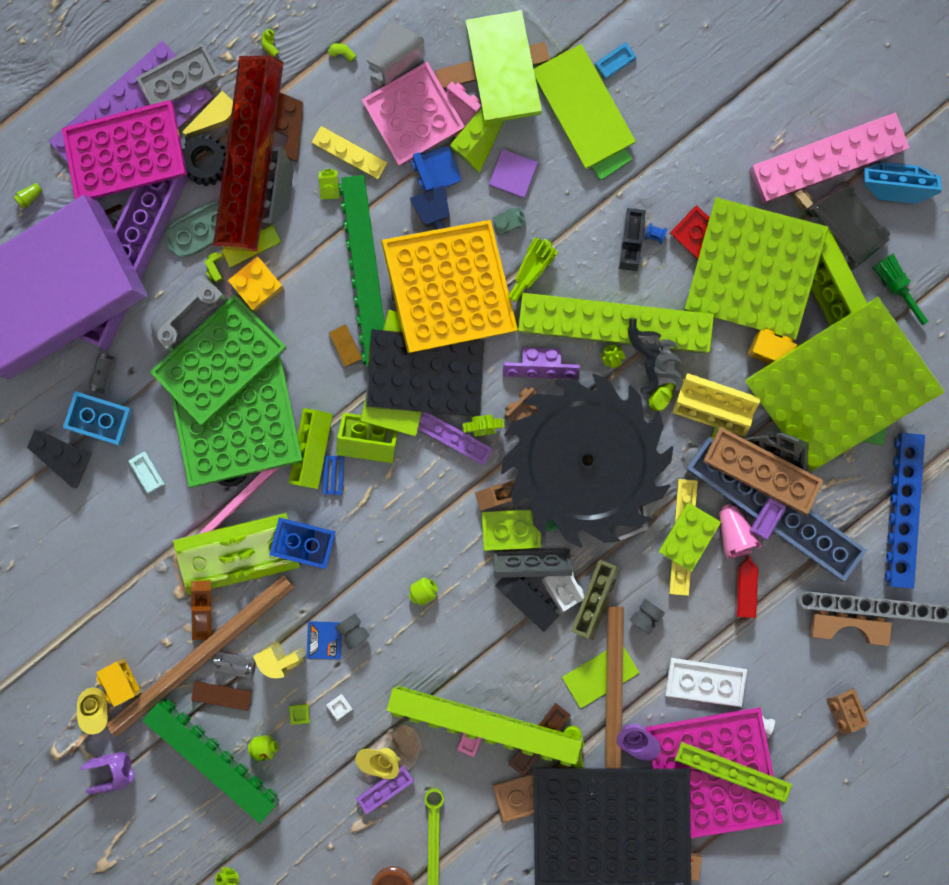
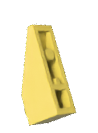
(212, 117)

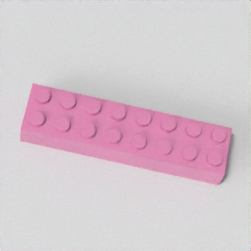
(829, 158)

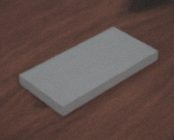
(179, 76)

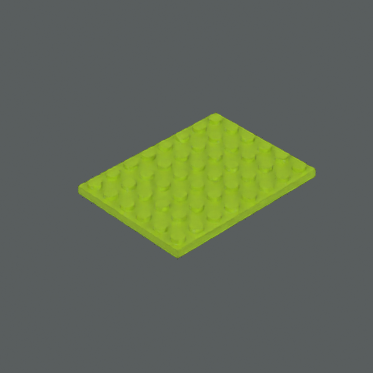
(845, 383)

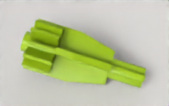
(534, 263)

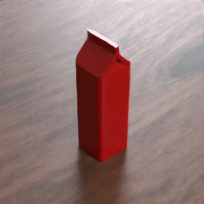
(746, 589)

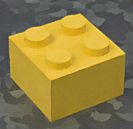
(256, 284)
(769, 347)
(118, 682)

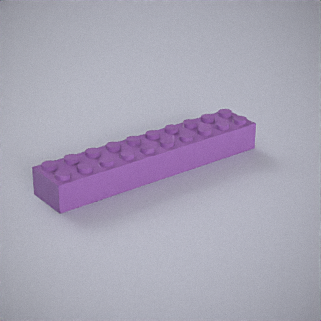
(139, 234)

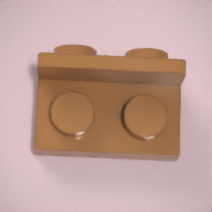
(519, 409)
(847, 712)

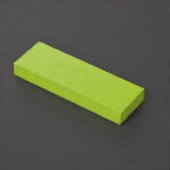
(267, 239)

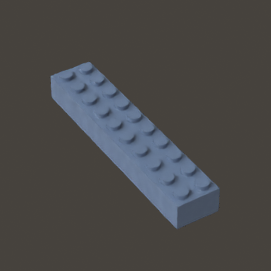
(806, 533)

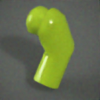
(267, 43)
(343, 49)

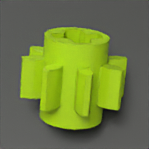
(612, 356)
(227, 877)

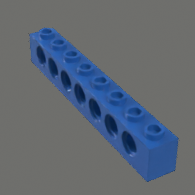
(916, 443)

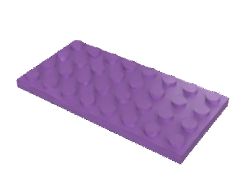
(128, 95)

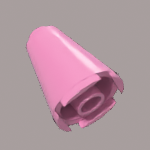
(736, 533)

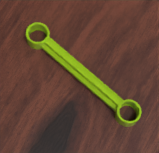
(433, 838)

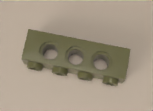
(596, 599)

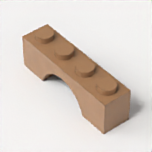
(874, 631)

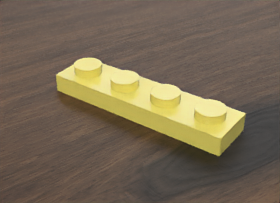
(349, 153)

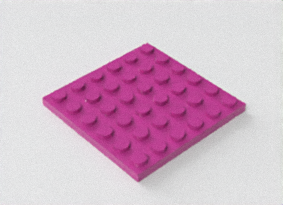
(715, 802)

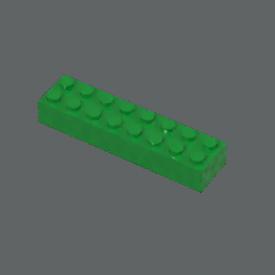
(211, 760)

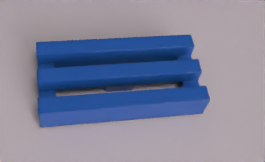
(341, 471)

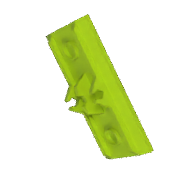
(231, 554)

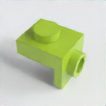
(329, 184)
(213, 272)

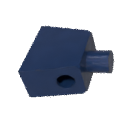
(432, 207)

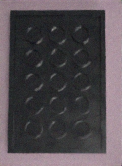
(427, 380)

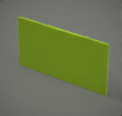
(589, 679)

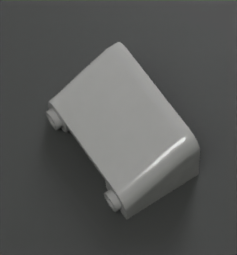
(394, 53)
(197, 290)

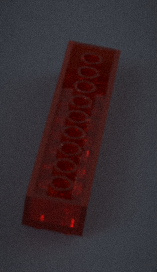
(248, 153)

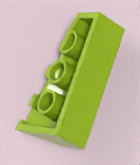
(476, 141)

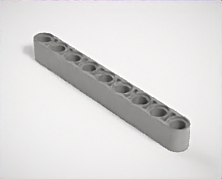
(873, 606)

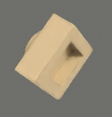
(803, 199)

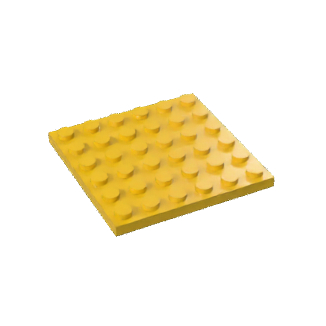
(449, 286)

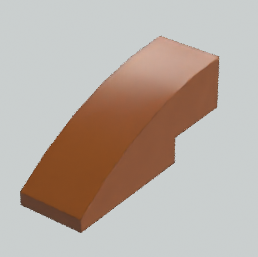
(201, 609)

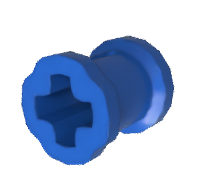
(655, 233)

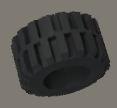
(197, 146)

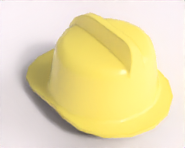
(92, 711)
(378, 762)

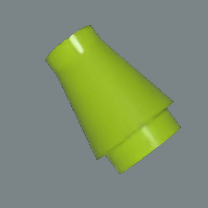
(27, 196)

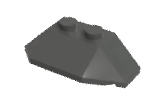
(278, 186)

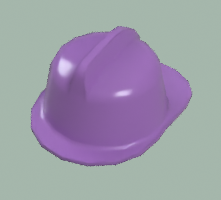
(638, 742)

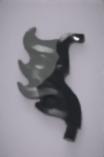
(659, 357)

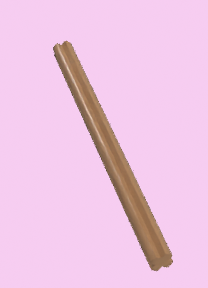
(200, 655)
(614, 685)

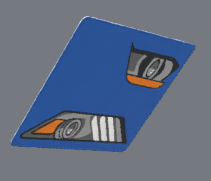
(323, 640)

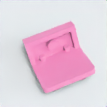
(463, 104)

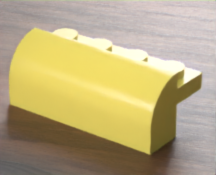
(715, 405)
(275, 663)

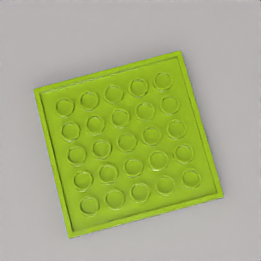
(756, 267)

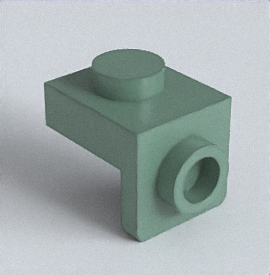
(509, 220)

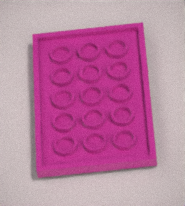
(124, 150)

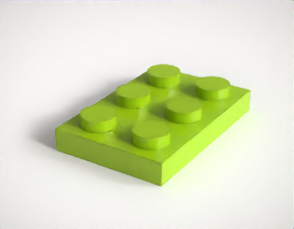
(509, 530)
(689, 536)

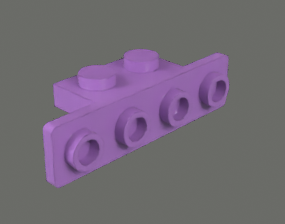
(541, 364)

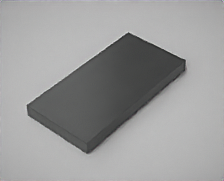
(532, 563)

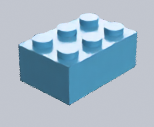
(98, 418)

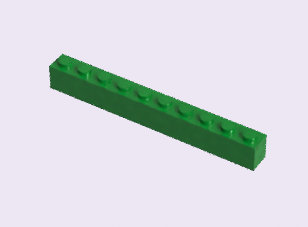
(363, 258)

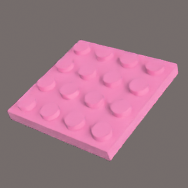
(413, 113)

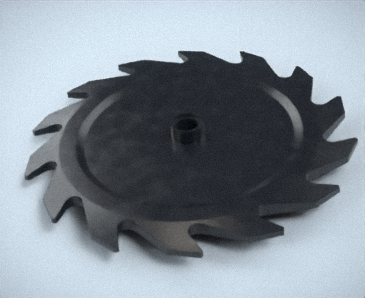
(621, 454)

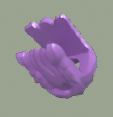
(120, 767)

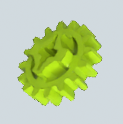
(483, 425)

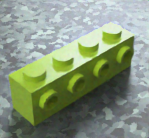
(313, 441)

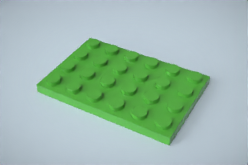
(218, 360)

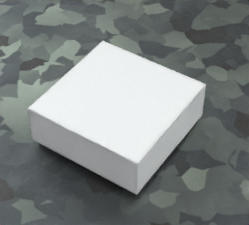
(339, 707)

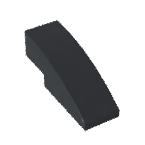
(632, 239)

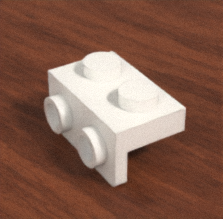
(563, 591)

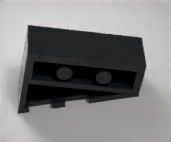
(62, 457)
(528, 601)

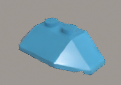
(901, 182)

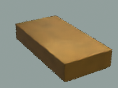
(345, 345)

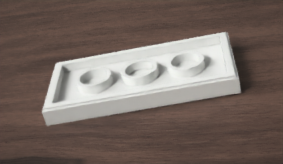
(706, 682)

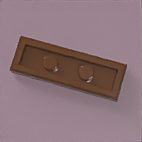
(221, 695)

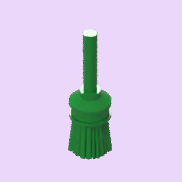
(898, 283)

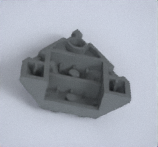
(784, 446)

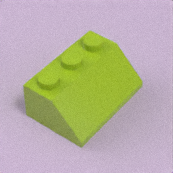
(365, 440)

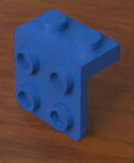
(436, 169)

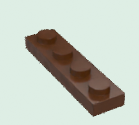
(554, 720)

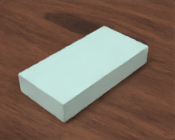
(146, 472)

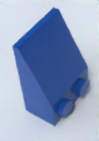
(302, 543)

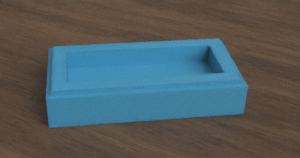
(615, 61)

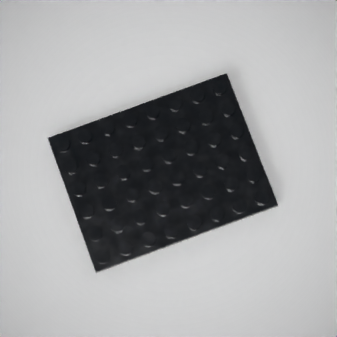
(612, 826)

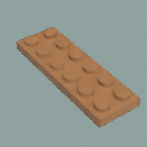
(763, 471)

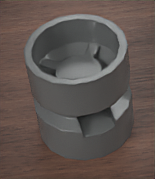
(647, 616)
(352, 631)

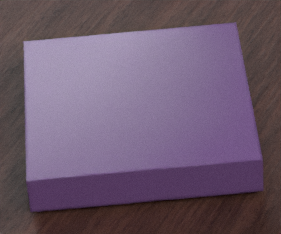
(513, 173)

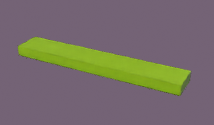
(733, 772)

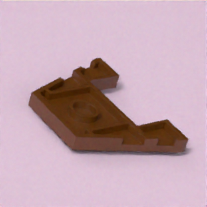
(289, 123)

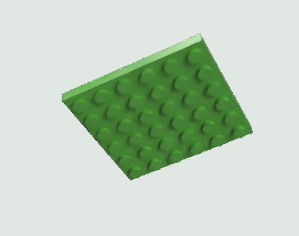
(245, 436)

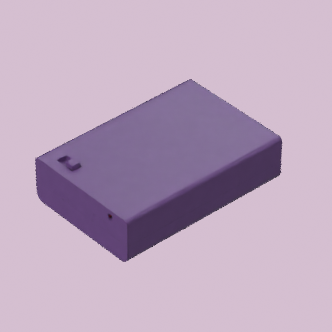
(61, 283)

